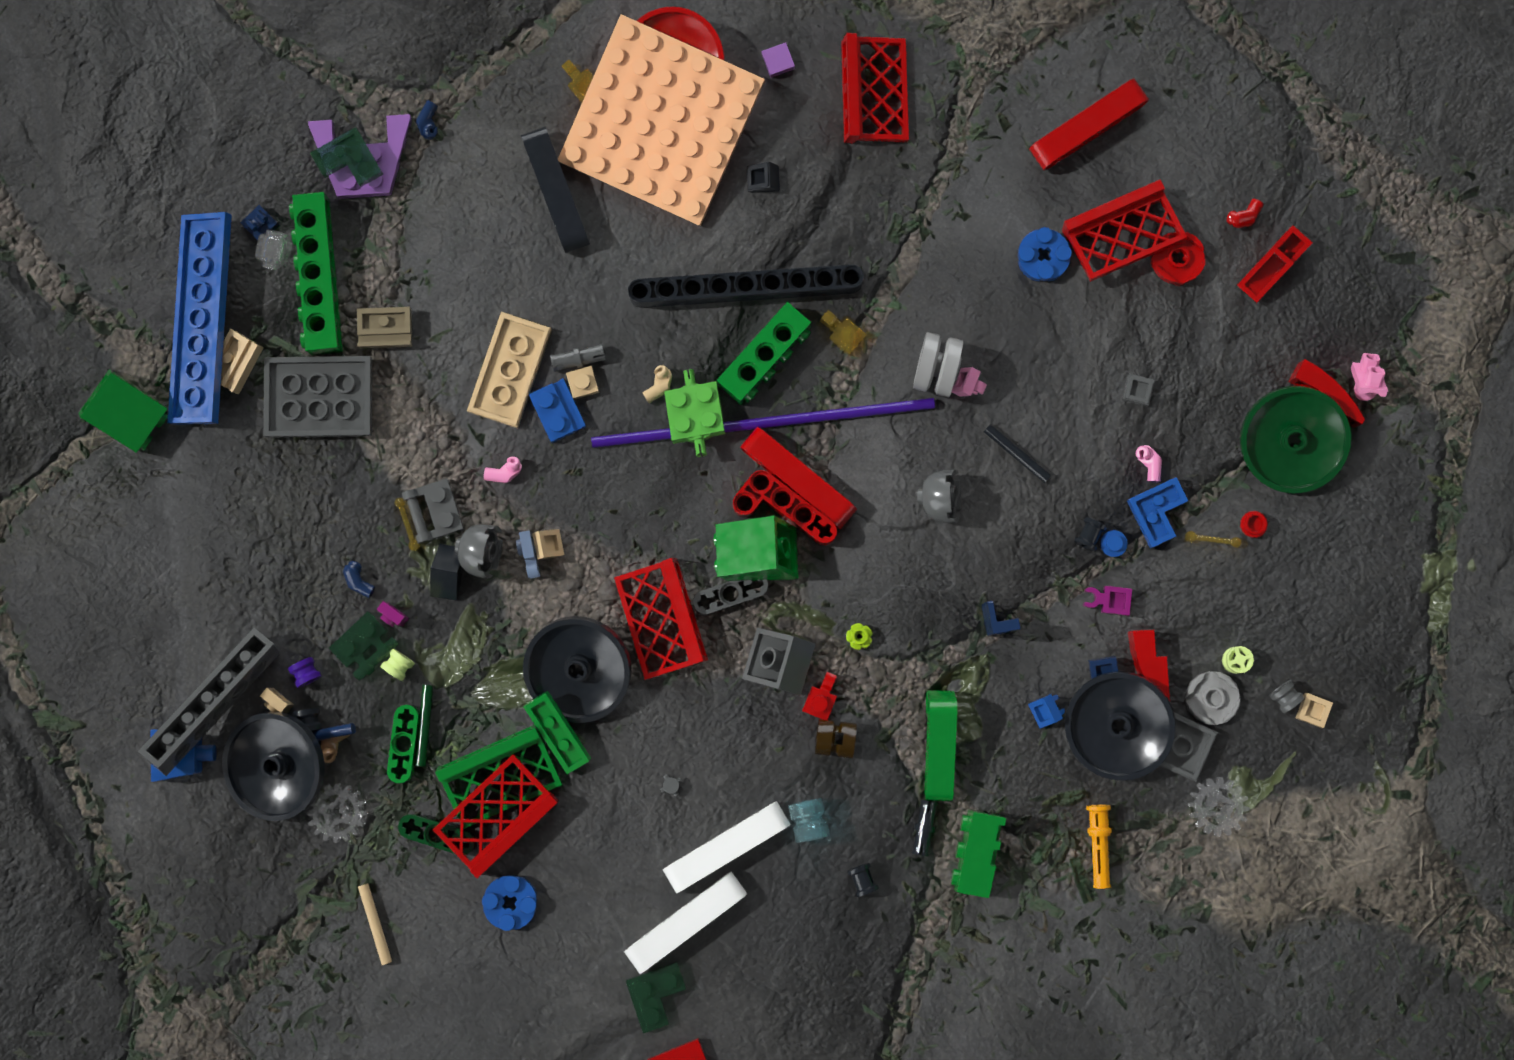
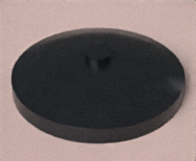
(579, 666)
(1120, 725)
(273, 766)

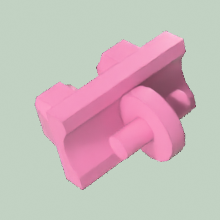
(1368, 377)

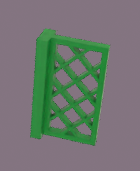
(489, 754)

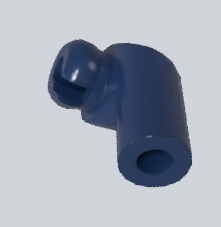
(425, 122)
(354, 581)

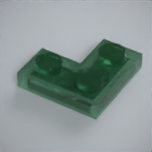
(351, 151)
(648, 990)

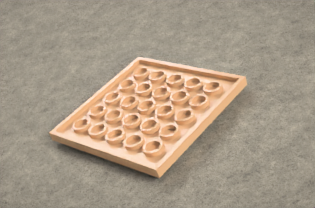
(661, 120)

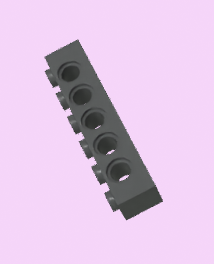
(209, 702)

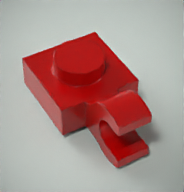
(821, 701)

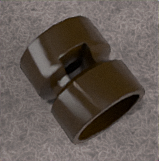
(826, 738)

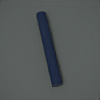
(333, 732)

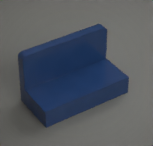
(994, 627)

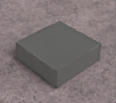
(1138, 390)

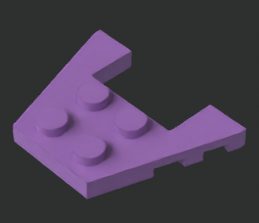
(386, 155)

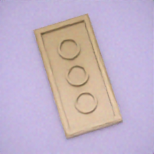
(509, 370)

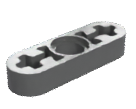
(713, 606)

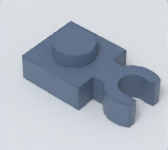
(526, 547)

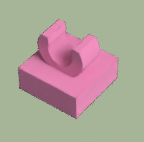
(968, 382)

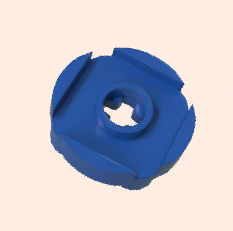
(1045, 240)
(525, 905)

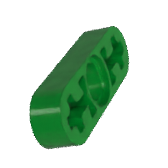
(392, 762)

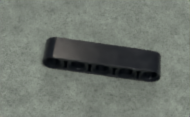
(555, 190)

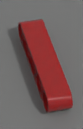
(1089, 124)
(798, 477)

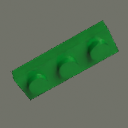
(557, 732)

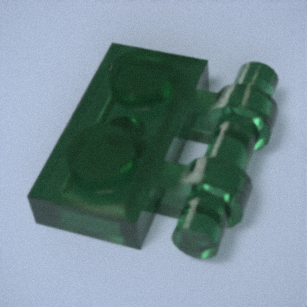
(358, 640)

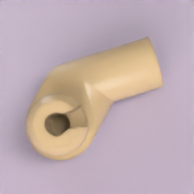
(661, 383)

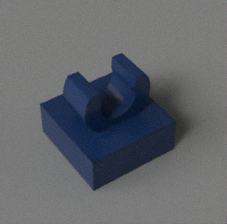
(259, 221)

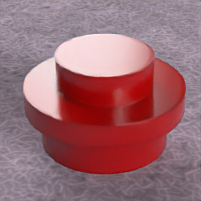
(1253, 524)

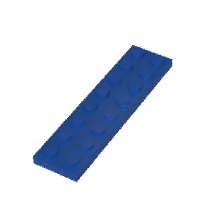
(199, 318)

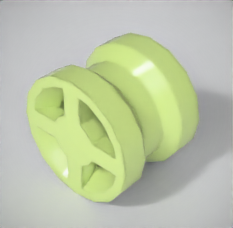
(1243, 658)
(397, 664)

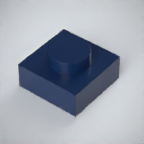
(1102, 666)

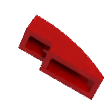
(1274, 263)
(1312, 376)
(1145, 660)

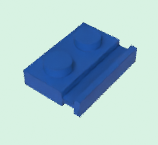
(557, 410)

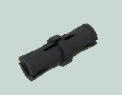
(925, 828)

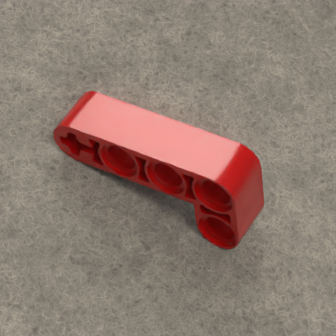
(789, 511)

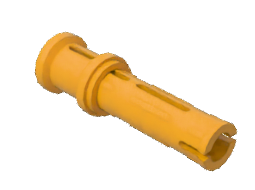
(1100, 830)

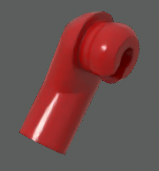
(1247, 217)

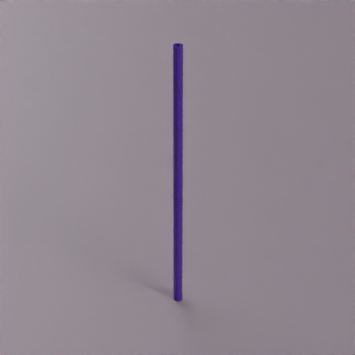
(775, 421)

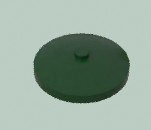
(1295, 439)

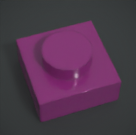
(391, 615)

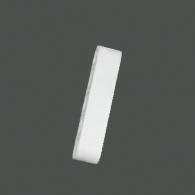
(726, 847)
(685, 922)

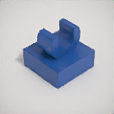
(1046, 711)

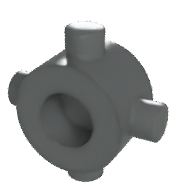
(671, 785)

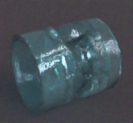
(808, 820)

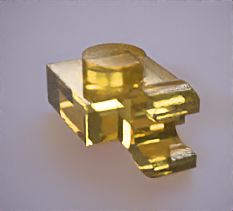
(580, 82)
(846, 334)

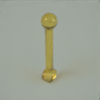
(1191, 536)
(413, 545)

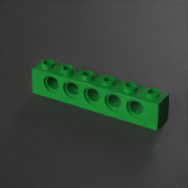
(329, 338)

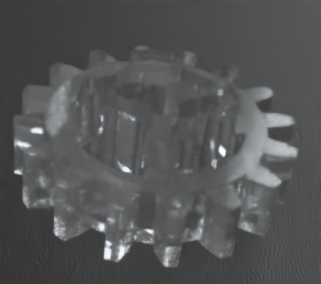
(1214, 796)
(348, 816)

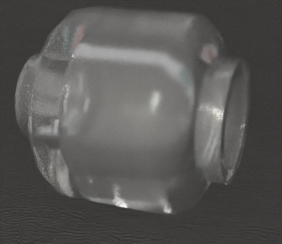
(273, 249)

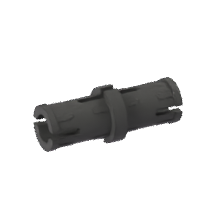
(578, 357)

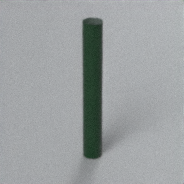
(424, 724)

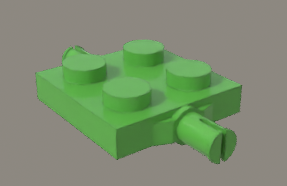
(694, 412)

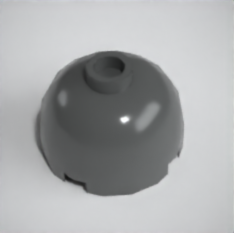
(941, 496)
(479, 549)

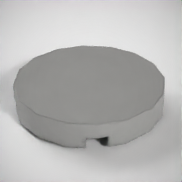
(1212, 698)

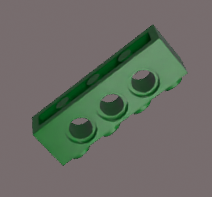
(786, 319)

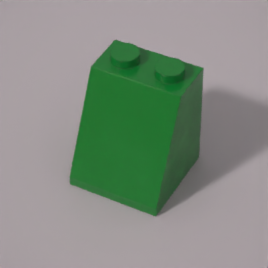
(123, 412)
(756, 550)

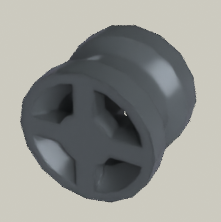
(1287, 696)

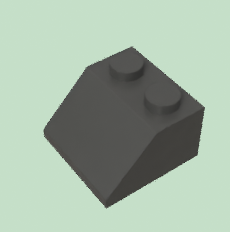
(778, 661)

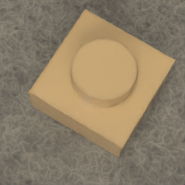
(582, 382)
(548, 544)
(276, 701)
(1314, 710)

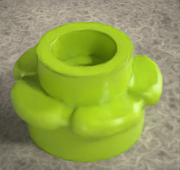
(851, 636)

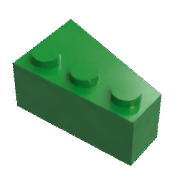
(977, 853)

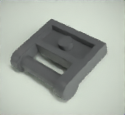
(441, 508)

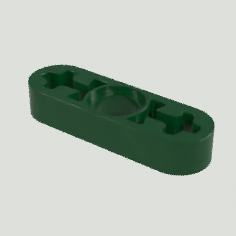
(420, 821)

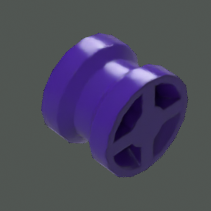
(304, 672)

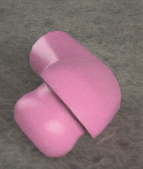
(1152, 461)
(505, 473)

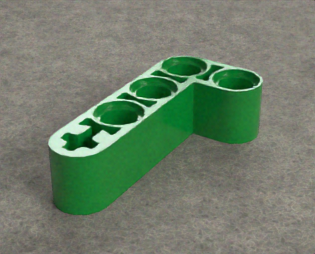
(940, 745)

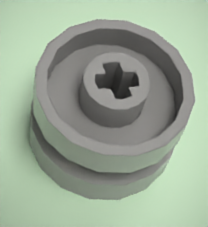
(936, 364)

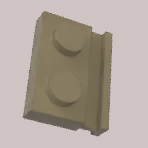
(384, 327)

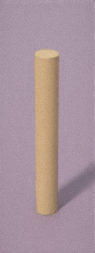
(375, 924)

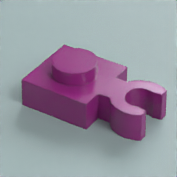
(1113, 600)

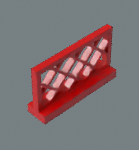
(853, 83)
(1109, 214)
(683, 613)
(512, 832)

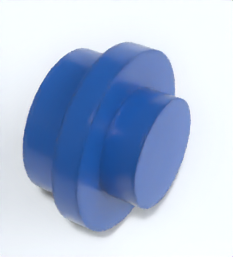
(1113, 543)

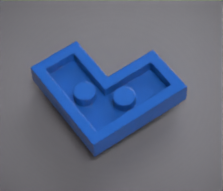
(1150, 510)

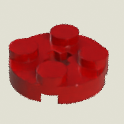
(1179, 273)

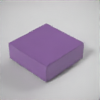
(778, 60)

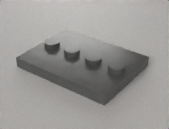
(317, 396)

